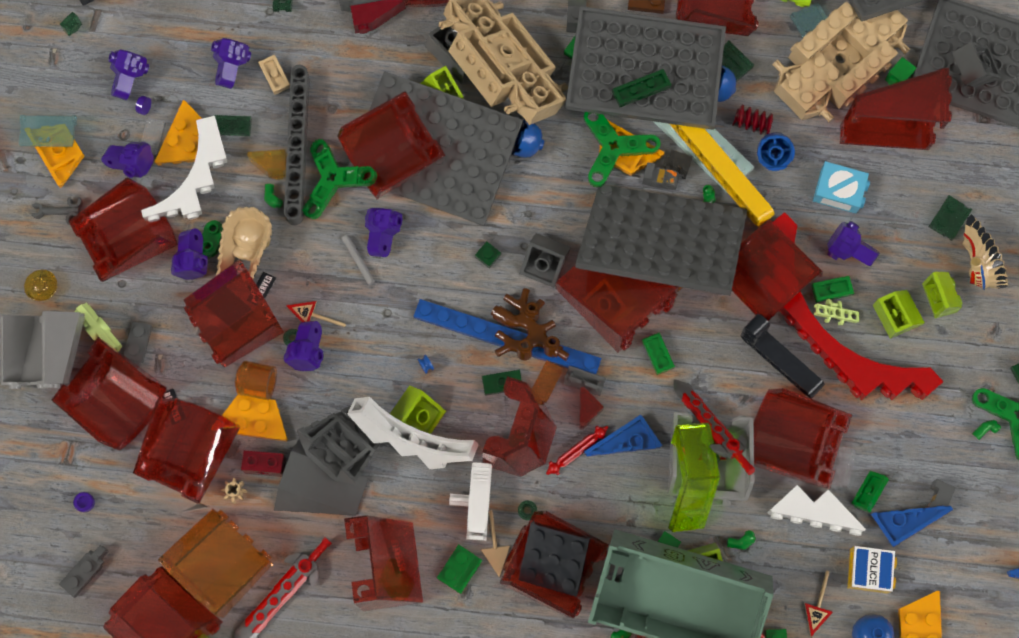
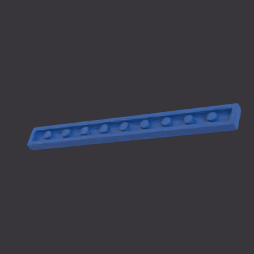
(486, 331)

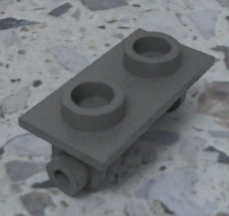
(579, 378)

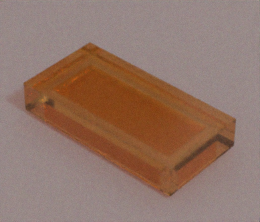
(547, 380)

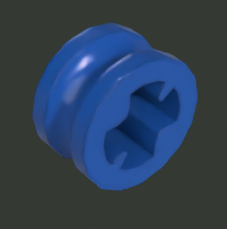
(425, 364)

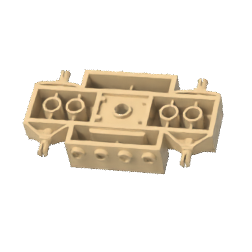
(503, 59)
(820, 78)

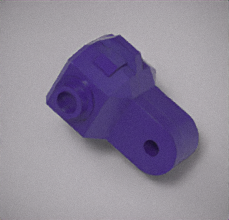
(229, 56)
(126, 67)
(133, 159)
(382, 226)
(847, 243)
(189, 261)
(304, 351)

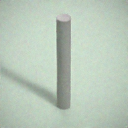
(358, 260)

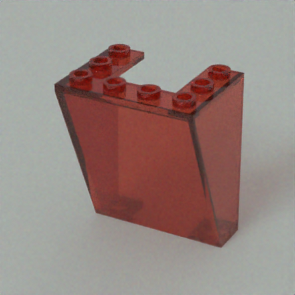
(900, 113)
(615, 303)
(392, 562)

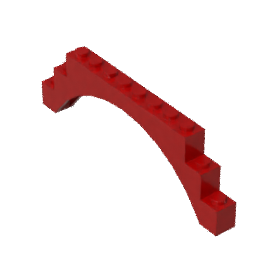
(856, 371)

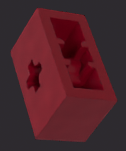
(263, 463)

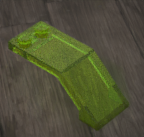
(699, 476)

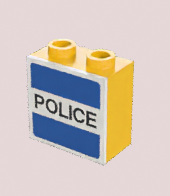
(871, 569)

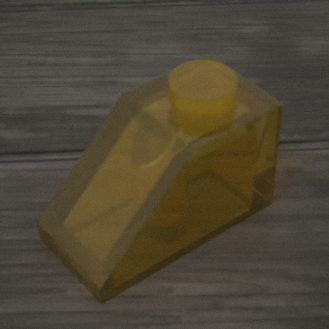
(270, 162)

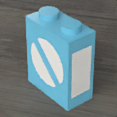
(841, 187)

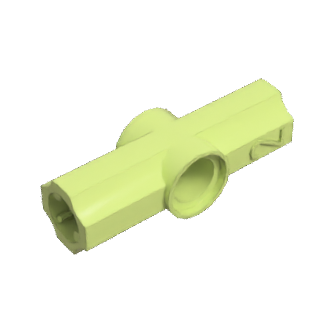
(97, 327)

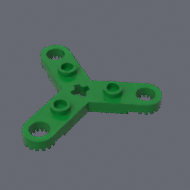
(626, 145)
(343, 178)
(1002, 408)

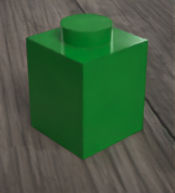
(901, 71)

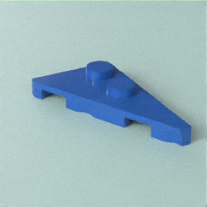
(631, 437)
(905, 523)

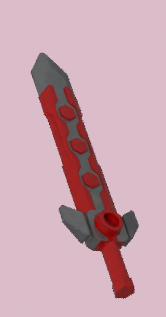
(726, 444)
(287, 586)

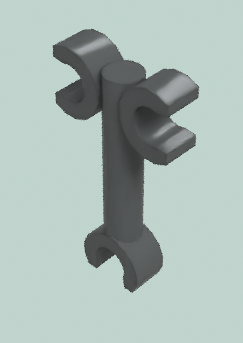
(70, 211)

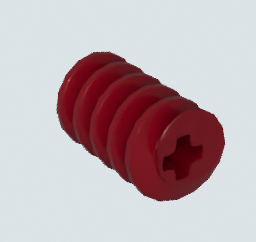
(753, 119)

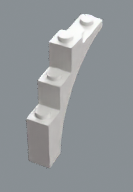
(185, 198)
(407, 440)

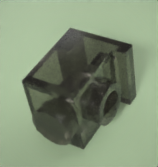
(678, 162)

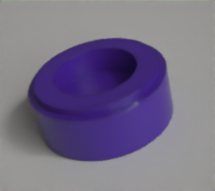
(143, 105)
(84, 502)

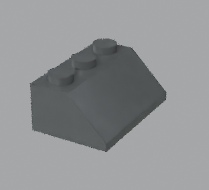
(439, 43)

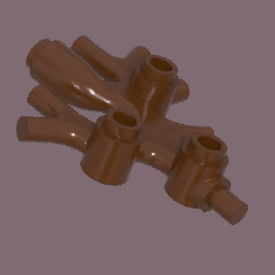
(527, 319)

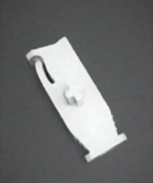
(476, 501)

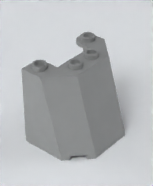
(39, 348)
(734, 481)

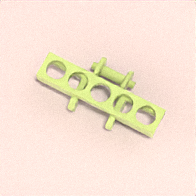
(836, 309)

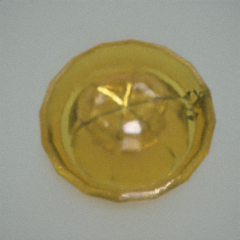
(40, 285)

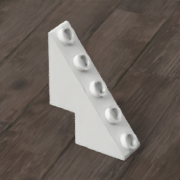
(823, 512)

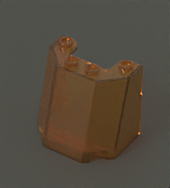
(216, 562)

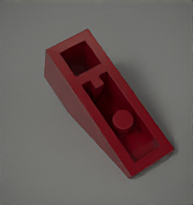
(374, 14)

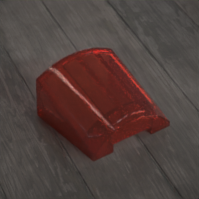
(391, 143)
(117, 231)
(771, 271)
(110, 396)
(798, 437)
(184, 447)

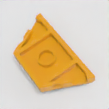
(181, 139)
(61, 161)
(633, 164)
(256, 418)
(921, 618)

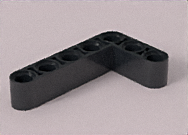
(786, 363)

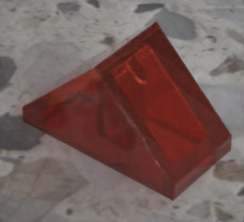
(589, 408)

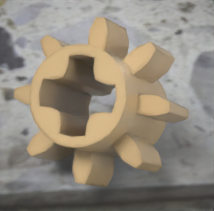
(238, 487)

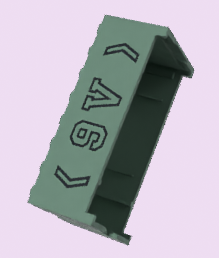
(678, 593)

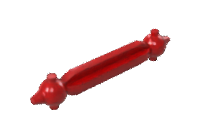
(575, 451)

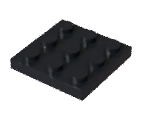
(554, 558)

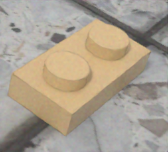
(274, 74)

